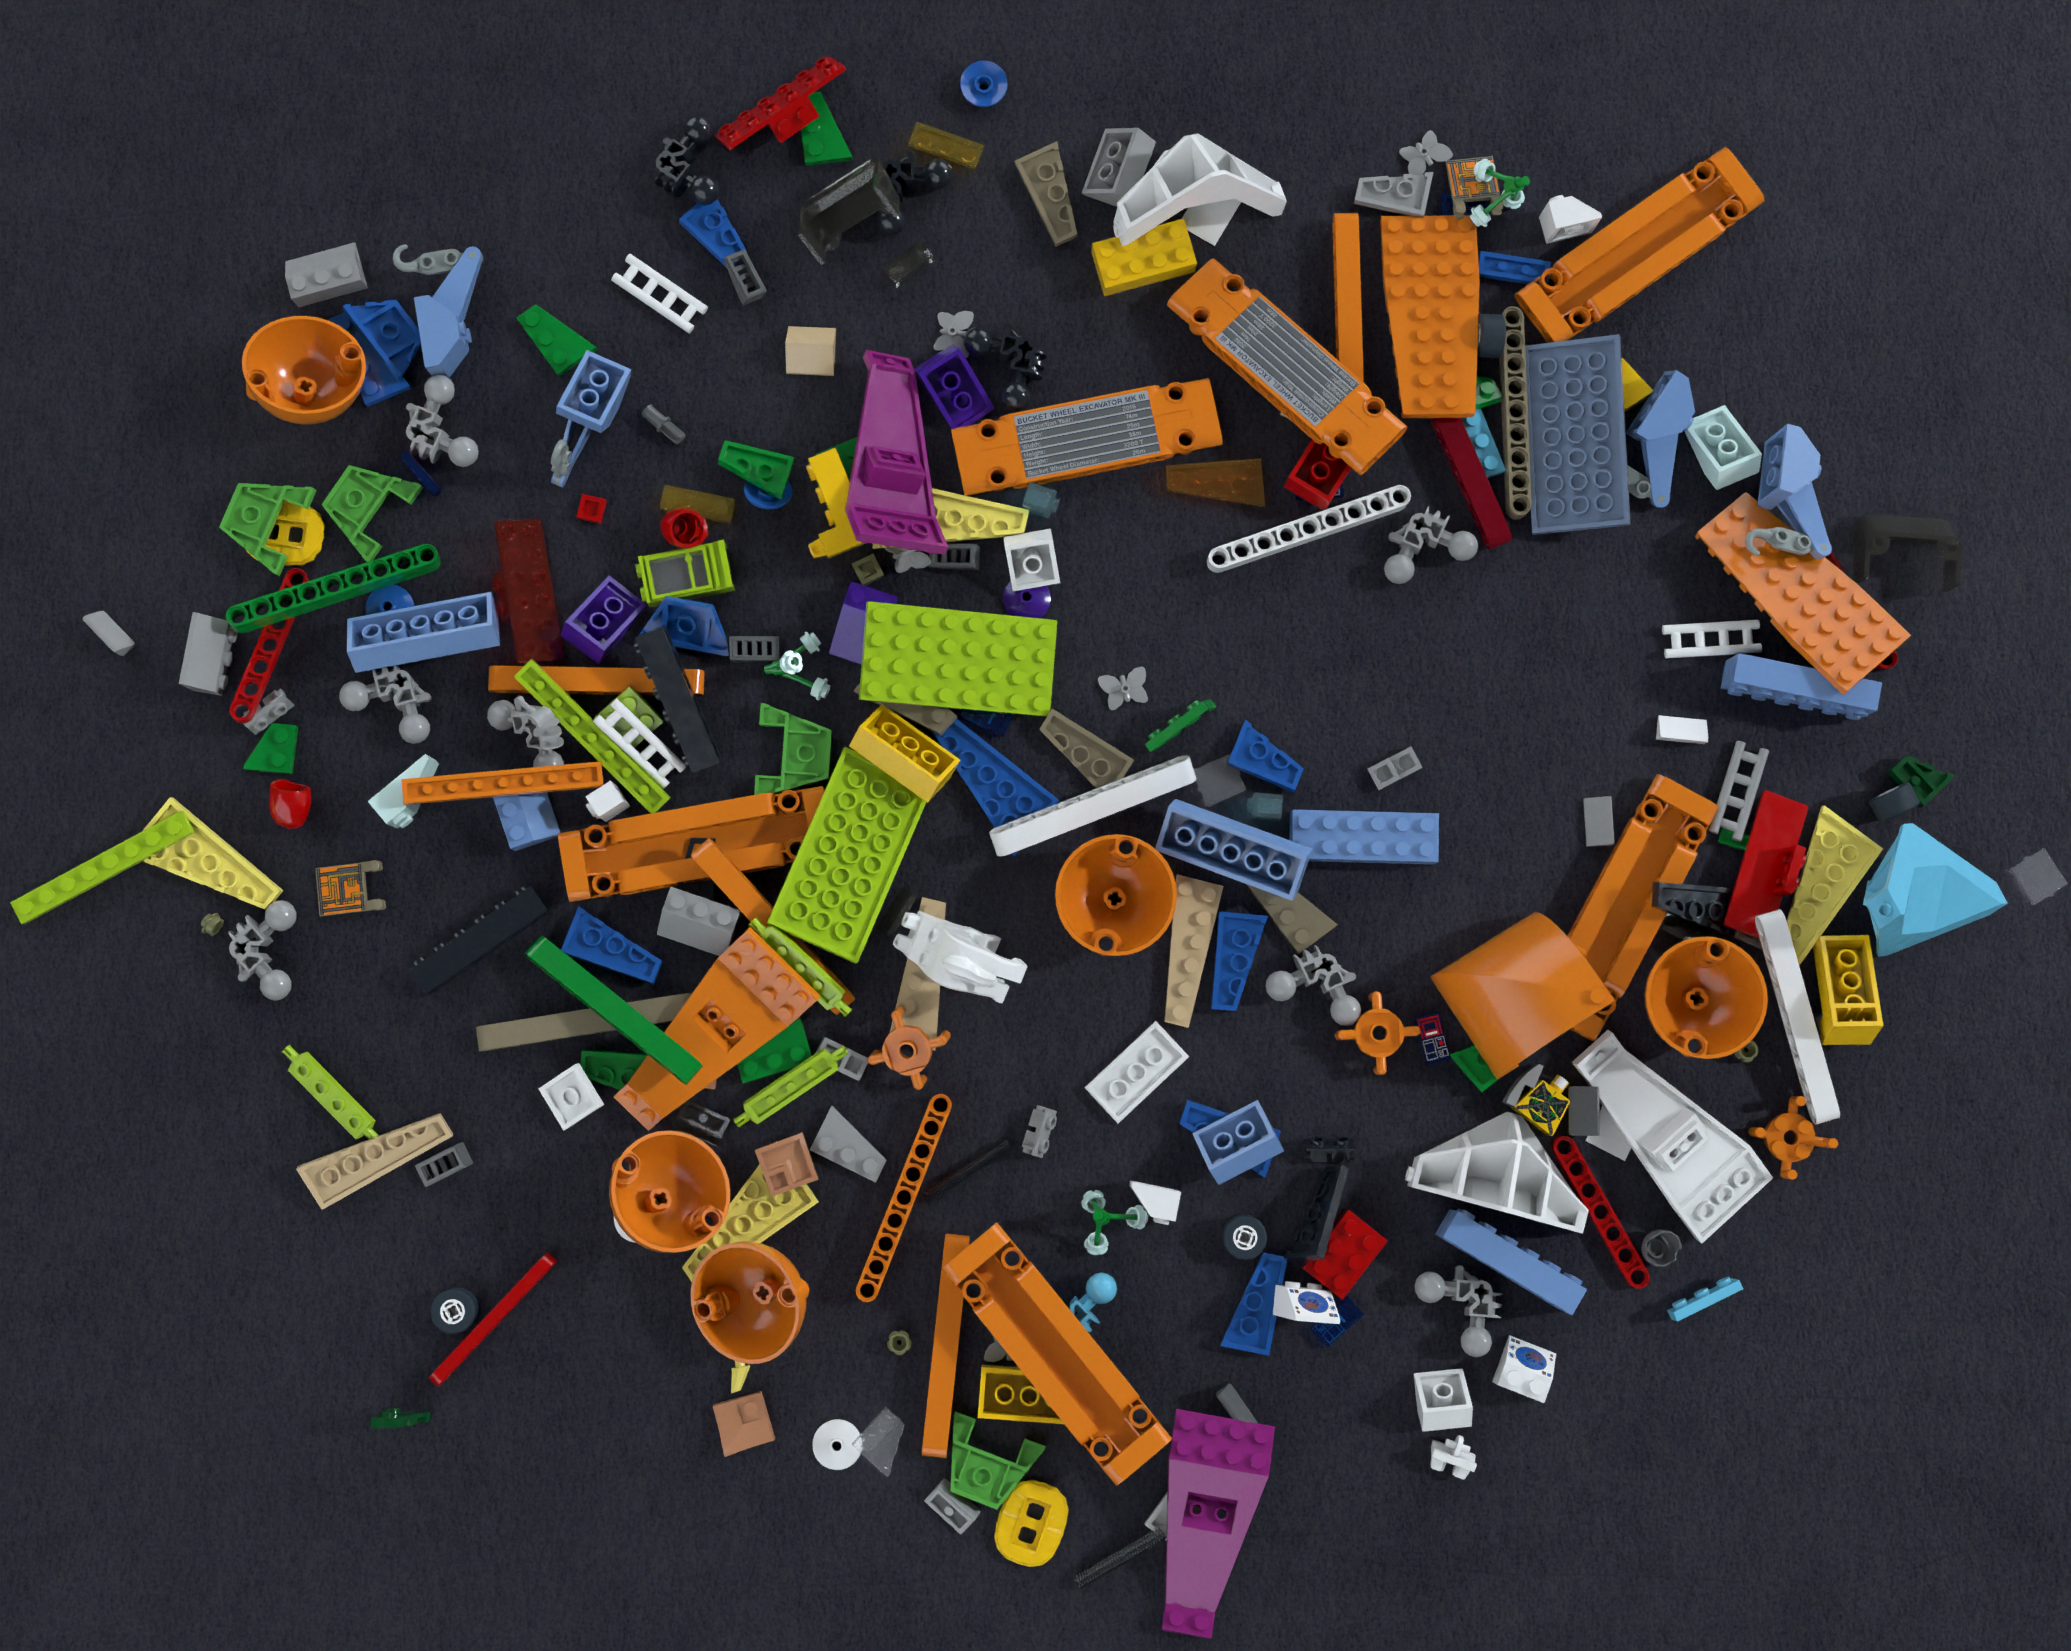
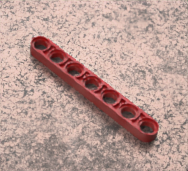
(261, 655)
(1609, 1220)
(492, 1319)

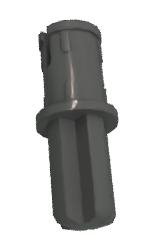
(663, 424)

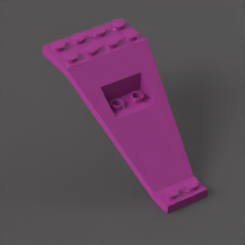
(890, 473)
(1215, 1467)

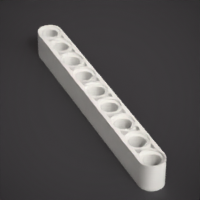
(1318, 522)
(1092, 805)
(1797, 1016)

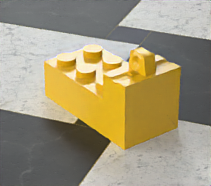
(833, 490)
(1847, 990)

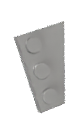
(1398, 195)
(847, 1147)

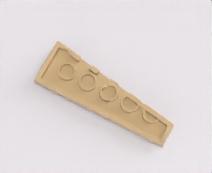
(1190, 940)
(917, 991)
(358, 1165)

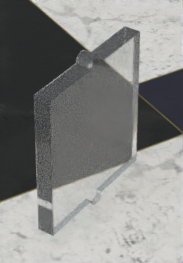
(1218, 781)
(2038, 876)

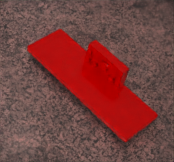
(786, 109)
(1769, 862)

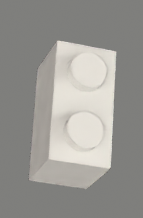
(606, 802)

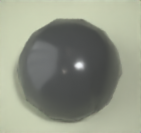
(1660, 1247)

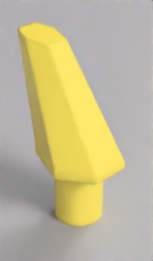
(738, 1376)

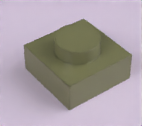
(868, 569)

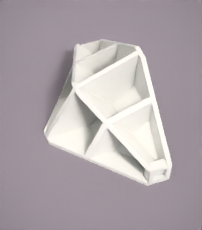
(1191, 176)
(1502, 1170)

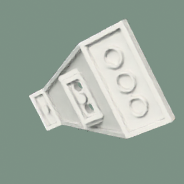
(1705, 1173)

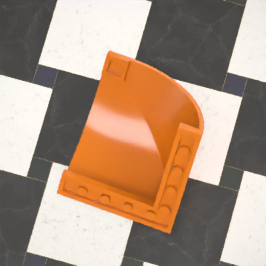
(1521, 991)

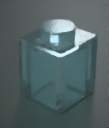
(1040, 500)
(1265, 806)

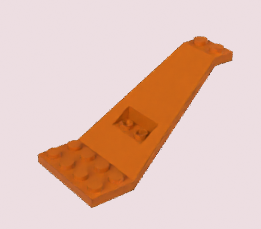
(753, 1002)

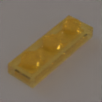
(946, 145)
(707, 505)

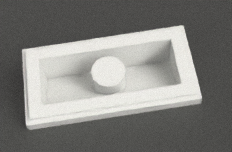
(1682, 730)

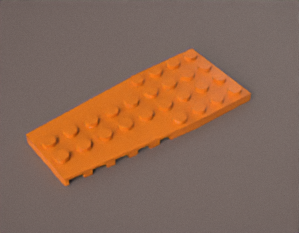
(1432, 312)
(1806, 597)

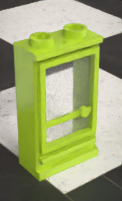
(685, 573)

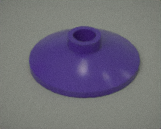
(1034, 608)

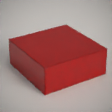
(591, 509)

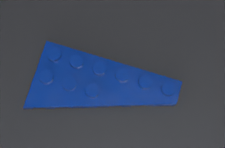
(993, 780)

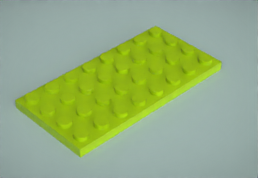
(957, 659)
(847, 858)

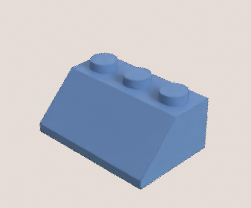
(527, 819)
(1238, 1142)

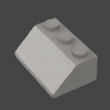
(1118, 164)
(325, 275)
(207, 654)
(698, 921)

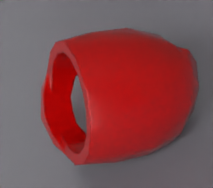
(681, 527)
(289, 806)

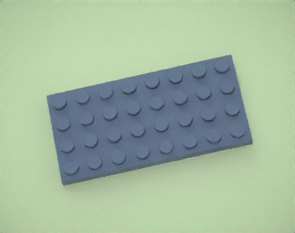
(1577, 435)

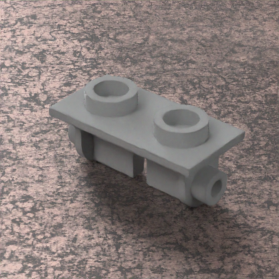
(275, 706)
(1044, 1121)

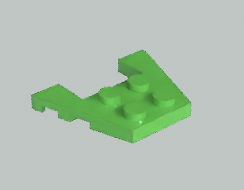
(358, 498)
(254, 514)
(804, 752)
(984, 1475)

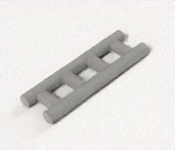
(1752, 783)

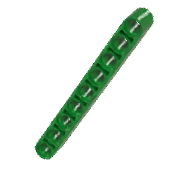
(322, 585)
(614, 1010)

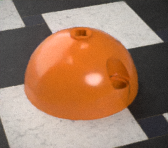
(303, 369)
(1141, 882)
(1728, 995)
(685, 1180)
(761, 1298)

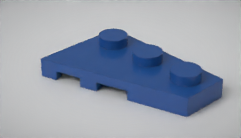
(713, 230)
(1263, 760)

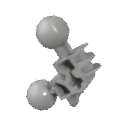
(461, 451)
(1400, 567)
(536, 721)
(413, 727)
(279, 917)
(1282, 985)
(1431, 1288)

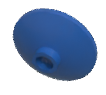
(983, 73)
(765, 500)
(392, 594)

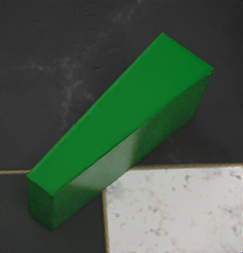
(1726, 839)

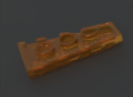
(1223, 480)

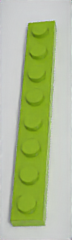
(592, 737)
(102, 867)

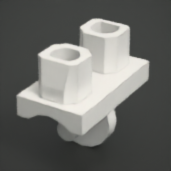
(1453, 1453)

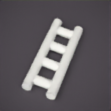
(655, 279)
(1722, 628)
(639, 758)

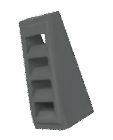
(741, 289)
(964, 548)
(735, 640)
(458, 1157)

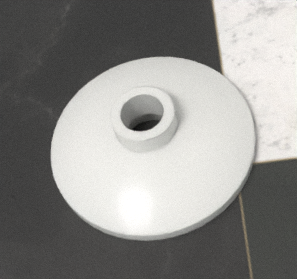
(833, 1431)

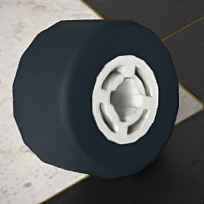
(1491, 335)
(1894, 802)
(1244, 1237)
(464, 1310)

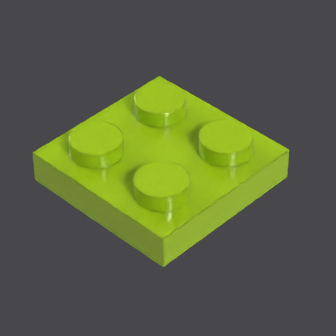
(639, 707)

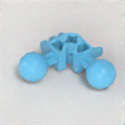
(1099, 1289)

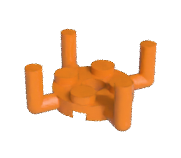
(913, 1036)
(1364, 1037)
(1804, 1137)

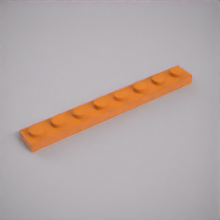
(502, 783)

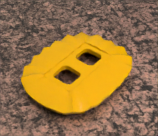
(312, 536)
(1048, 1529)

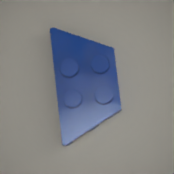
(387, 332)
(690, 625)

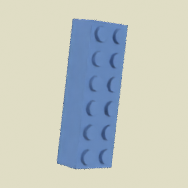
(422, 632)
(1797, 685)
(1367, 836)
(1233, 849)
(1516, 1264)

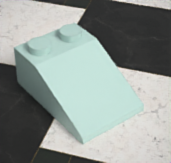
(1723, 448)
(389, 800)

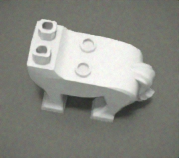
(958, 956)

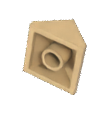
(810, 351)

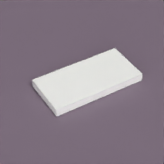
(1136, 1072)

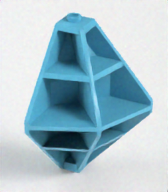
(1925, 892)

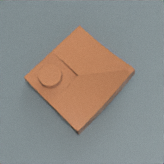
(786, 1164)
(743, 1423)

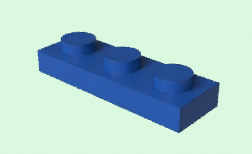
(1511, 268)

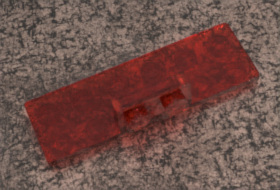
(526, 590)

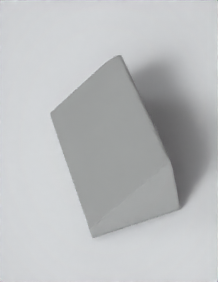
(109, 632)
(1598, 821)
(952, 1507)

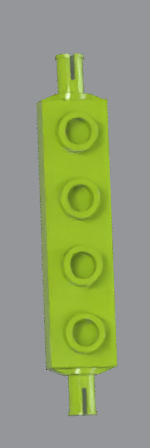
(805, 966)
(790, 1086)
(330, 1094)

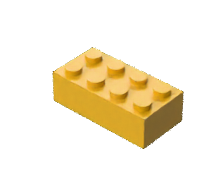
(1152, 258)
(904, 753)
(1011, 1396)

